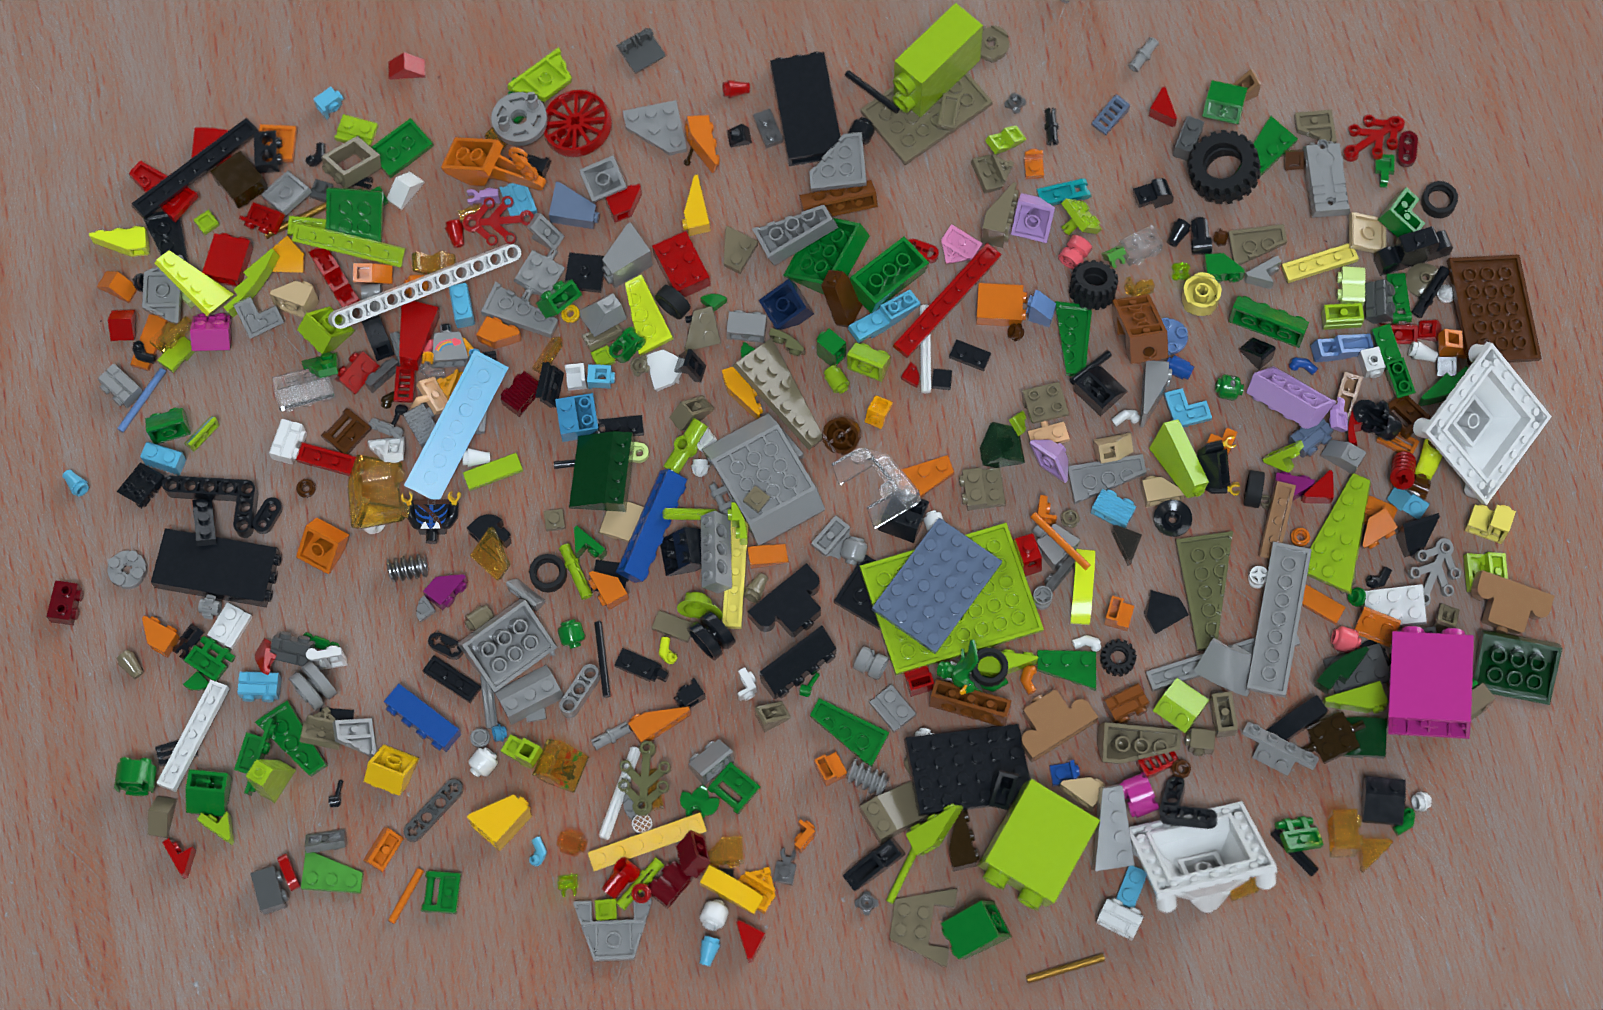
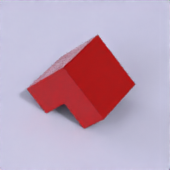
(122, 325)
(919, 681)

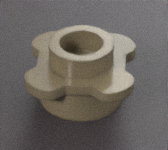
(635, 365)

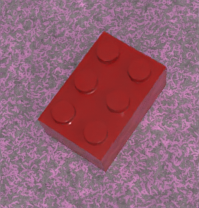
(681, 264)

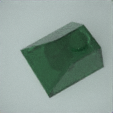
(1001, 447)

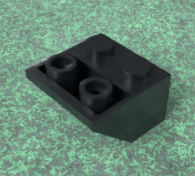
(1099, 389)
(907, 523)
(682, 551)

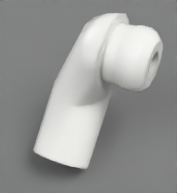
(1087, 640)

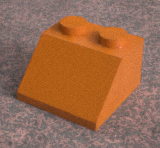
(322, 545)

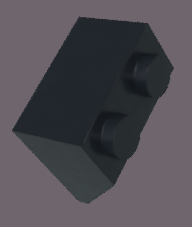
(1383, 800)

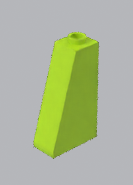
(1179, 459)
(270, 777)

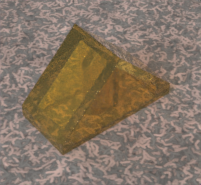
(1371, 851)

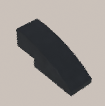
(1299, 719)
(874, 864)

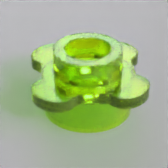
(1180, 267)

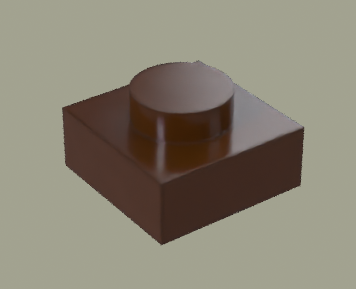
(1293, 159)

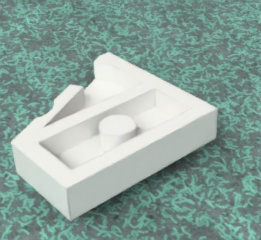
(388, 449)

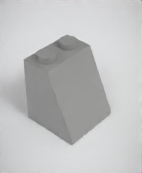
(626, 257)

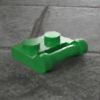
(737, 782)
(447, 895)

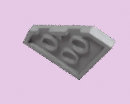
(658, 126)
(841, 165)

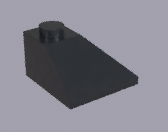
(1415, 534)

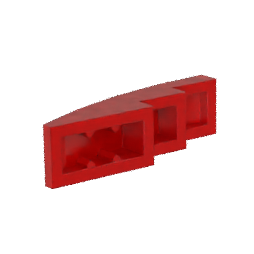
(333, 276)

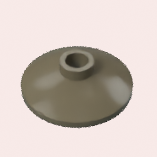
(1414, 279)

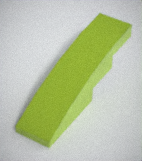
(256, 277)

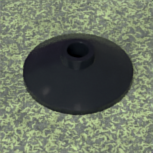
(1176, 510)

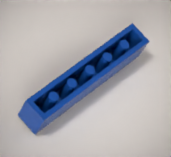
(651, 526)

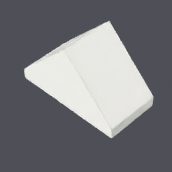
(404, 189)

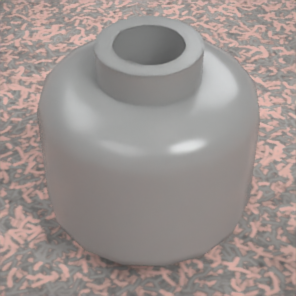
(854, 550)

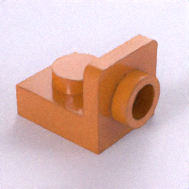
(1033, 164)
(1044, 510)
(803, 839)

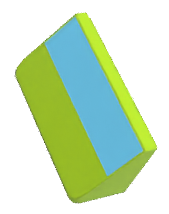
(202, 433)

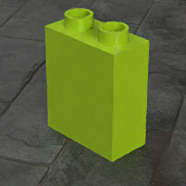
(937, 60)
(1037, 845)

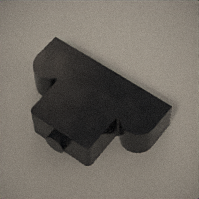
(1413, 249)
(789, 604)

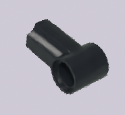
(1200, 242)

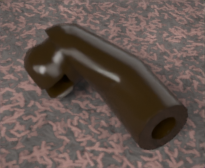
(389, 398)

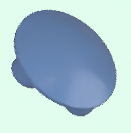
(1176, 334)

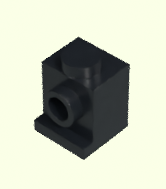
(689, 695)

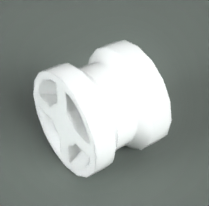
(1260, 574)

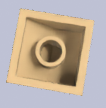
(295, 298)

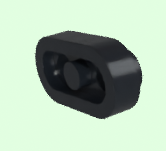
(266, 516)

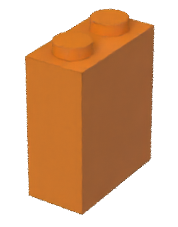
(1000, 304)

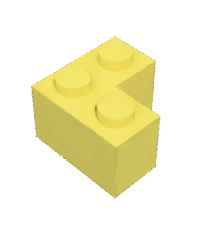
(1490, 524)

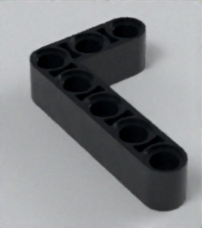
(219, 494)

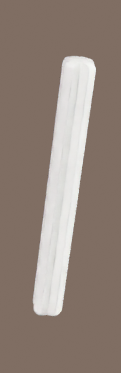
(925, 356)
(618, 796)

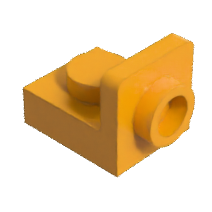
(878, 411)

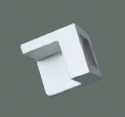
(575, 376)

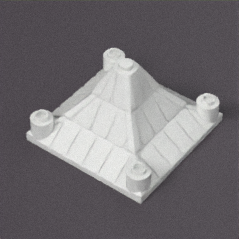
(1485, 423)
(1203, 862)

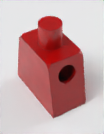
(1028, 552)

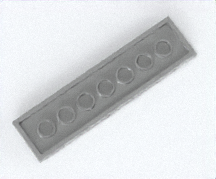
(1279, 619)

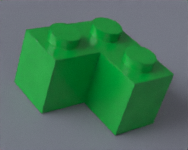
(1399, 215)

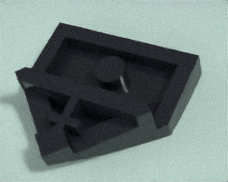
(1163, 611)

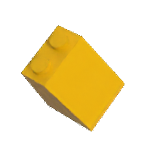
(501, 820)

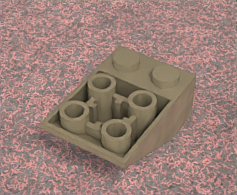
(1000, 218)

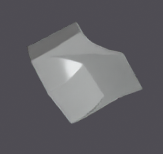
(831, 538)

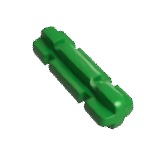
(321, 643)

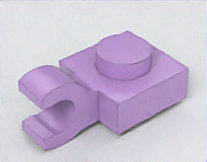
(486, 193)
(1338, 418)

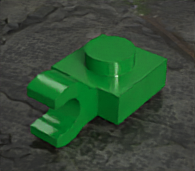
(1385, 167)

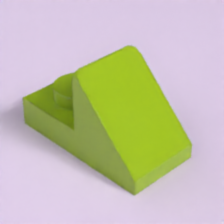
(1282, 457)
(222, 828)

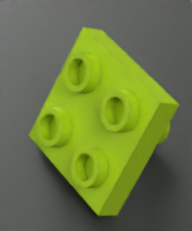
(1080, 217)

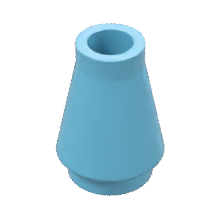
(76, 484)
(709, 948)

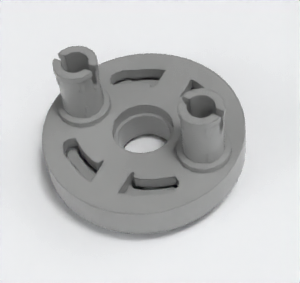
(525, 105)

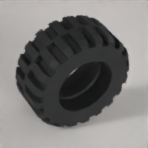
(1224, 188)

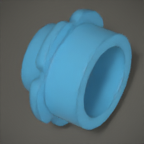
(499, 733)

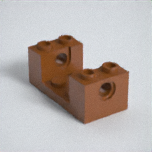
(1143, 328)

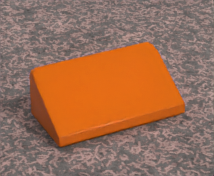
(383, 849)

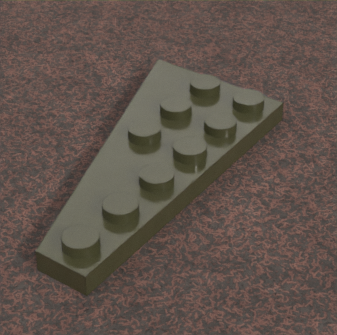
(1204, 577)

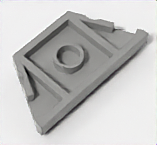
(161, 295)

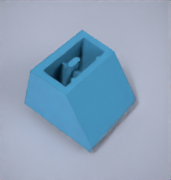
(576, 416)

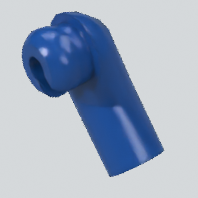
(1303, 363)

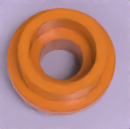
(1304, 533)

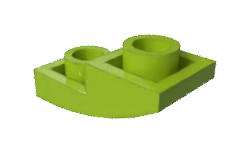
(738, 521)

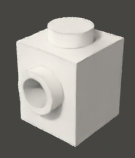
(1371, 362)

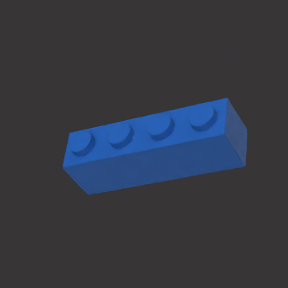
(422, 718)

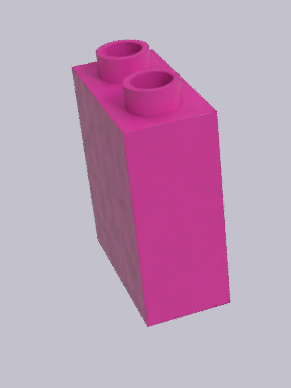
(1431, 683)

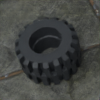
(1083, 281)

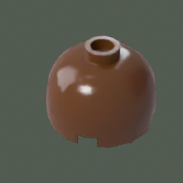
(841, 435)

